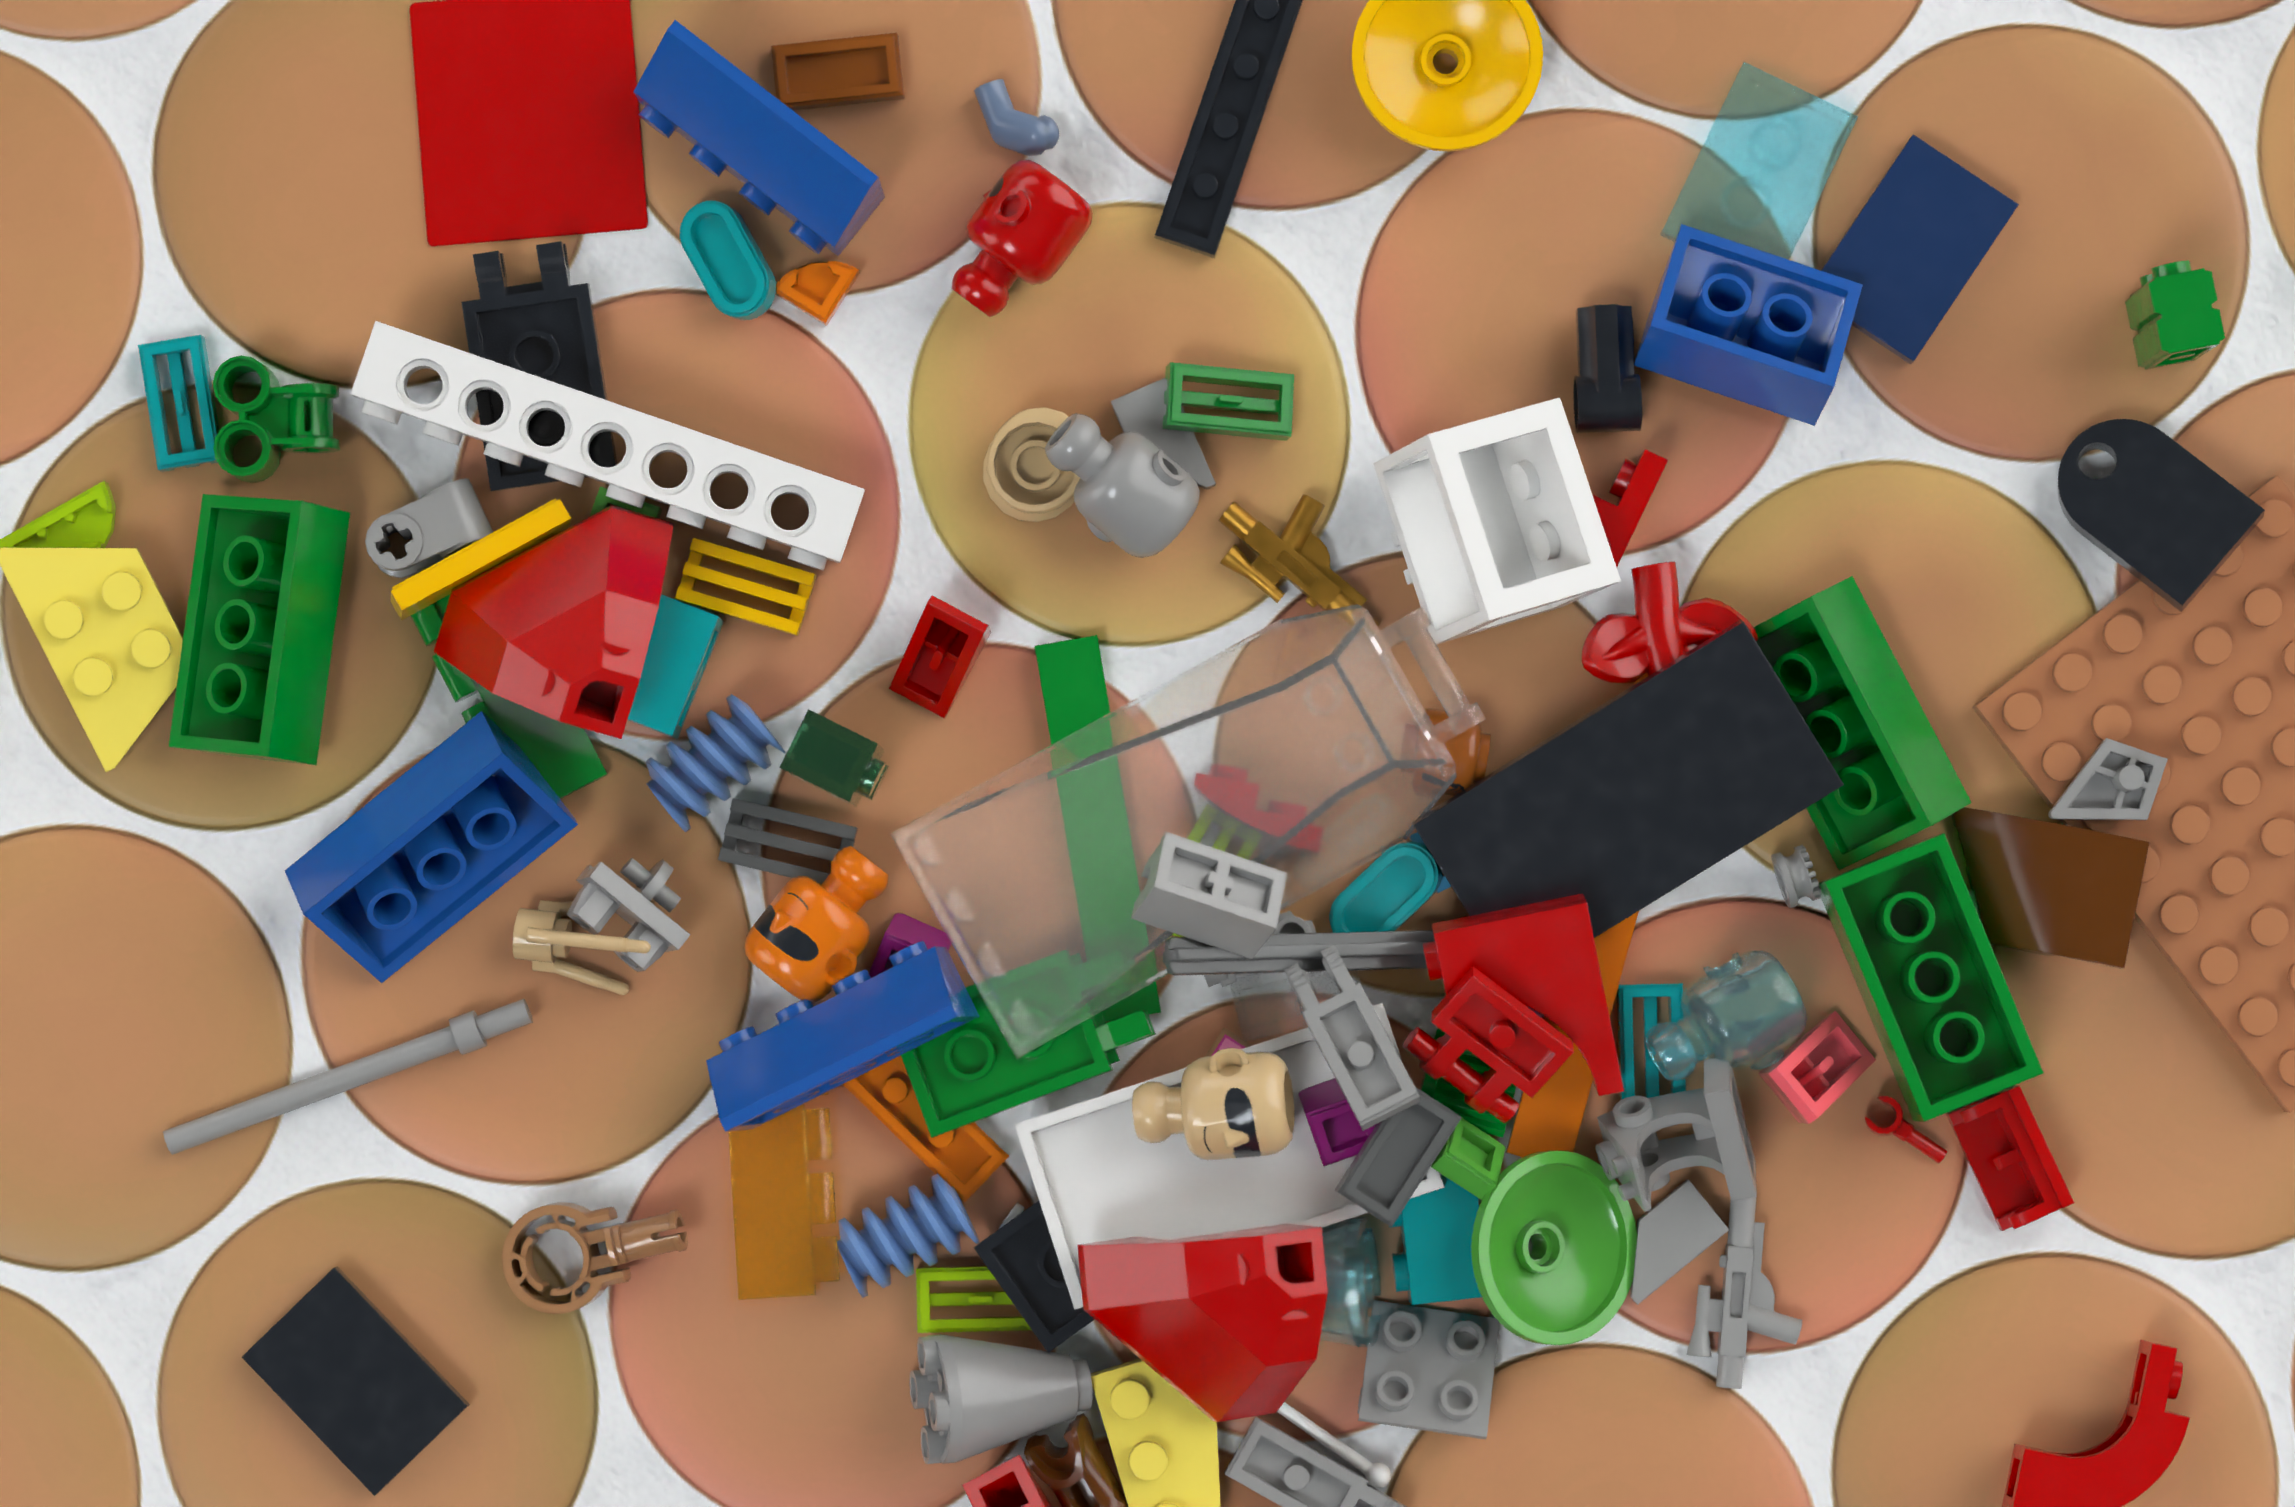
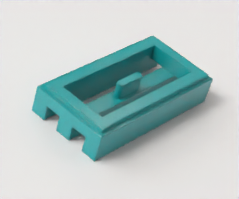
(172, 348)
(1625, 1033)

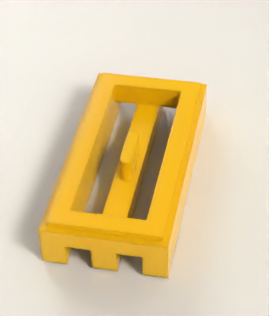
(693, 571)

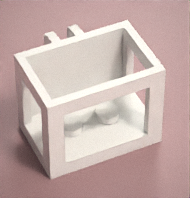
(1496, 520)

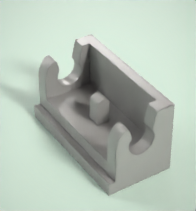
(1210, 896)

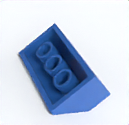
(757, 141)
(429, 848)
(839, 1038)

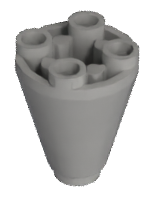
(991, 1394)

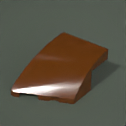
(2052, 885)

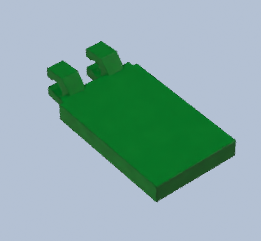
(976, 1074)

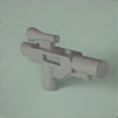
(1745, 1300)

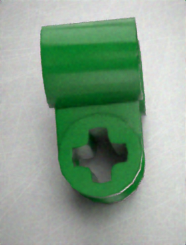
(284, 419)

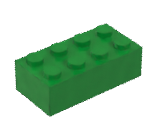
(1929, 978)

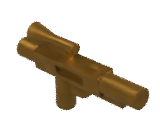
(1295, 556)

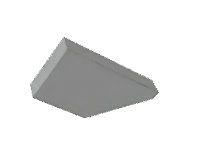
(1144, 412)
(1672, 1237)

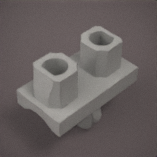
(608, 894)

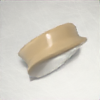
(1020, 473)

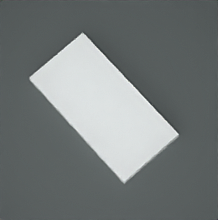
(1111, 1185)

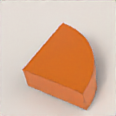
(817, 288)

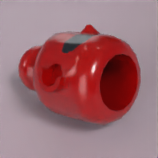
(1023, 233)

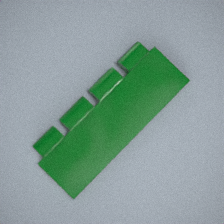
(555, 748)

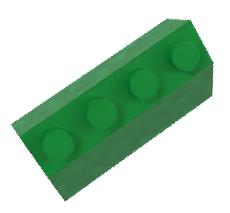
(259, 628)
(1865, 722)

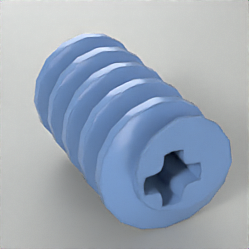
(711, 761)
(903, 1234)

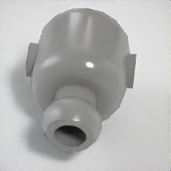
(1125, 486)

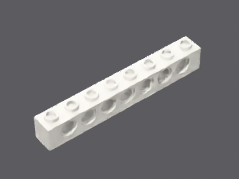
(396, 354)

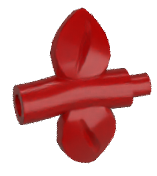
(1659, 632)

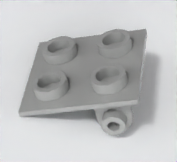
(1430, 1370)

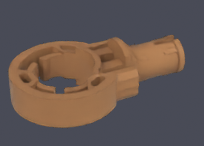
(623, 1243)

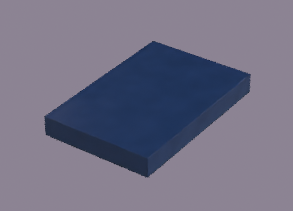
(1917, 245)

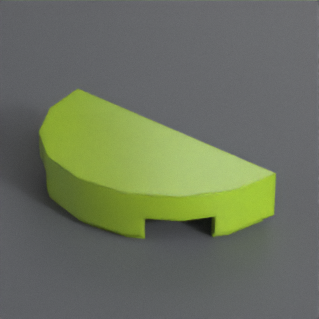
(78, 523)

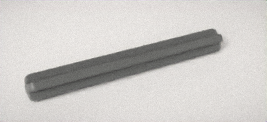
(1357, 949)

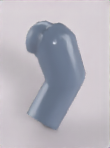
(1012, 127)

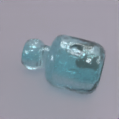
(1733, 1014)

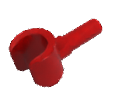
(1906, 1132)

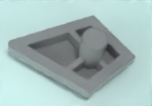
(2112, 785)

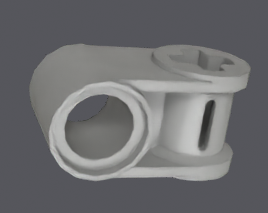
(437, 522)

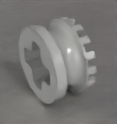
(1794, 876)

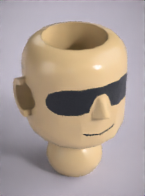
(1225, 1106)

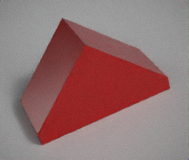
(939, 656)

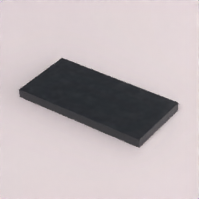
(1636, 790)

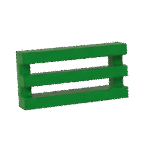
(1175, 398)

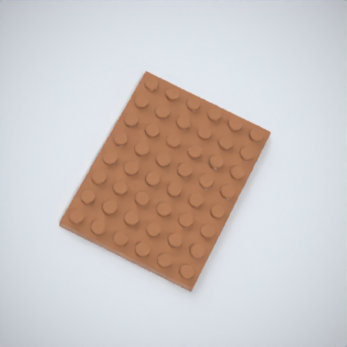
(2220, 705)

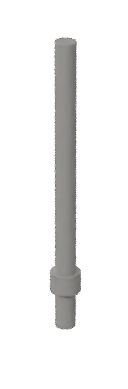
(465, 1033)

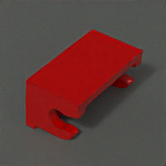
(2010, 1158)

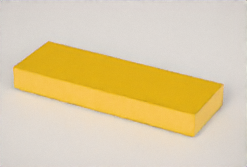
(478, 558)

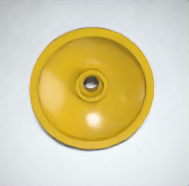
(1494, 80)

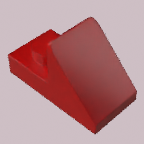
(1634, 488)

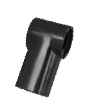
(1606, 389)

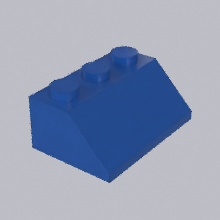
(1749, 325)

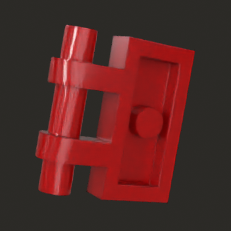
(1500, 1033)

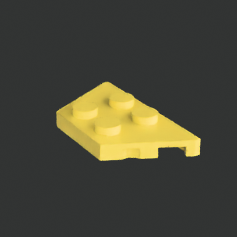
(102, 635)

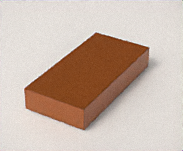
(838, 71)

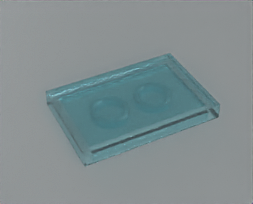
(1762, 164)

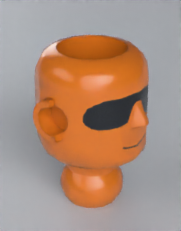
(814, 929)

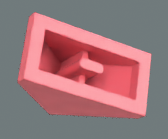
(1818, 1068)

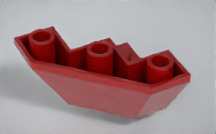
(565, 620)
(1217, 1313)

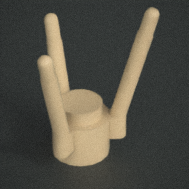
(545, 936)

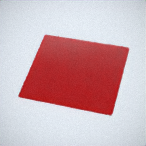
(527, 119)

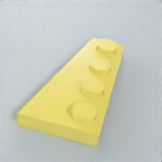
(1157, 1439)

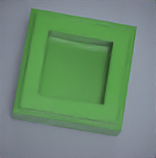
(1471, 1159)

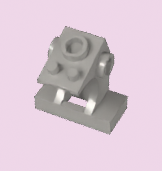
(1719, 1138)

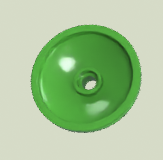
(1578, 1255)

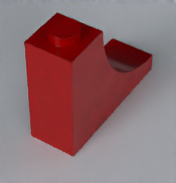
(1545, 961)

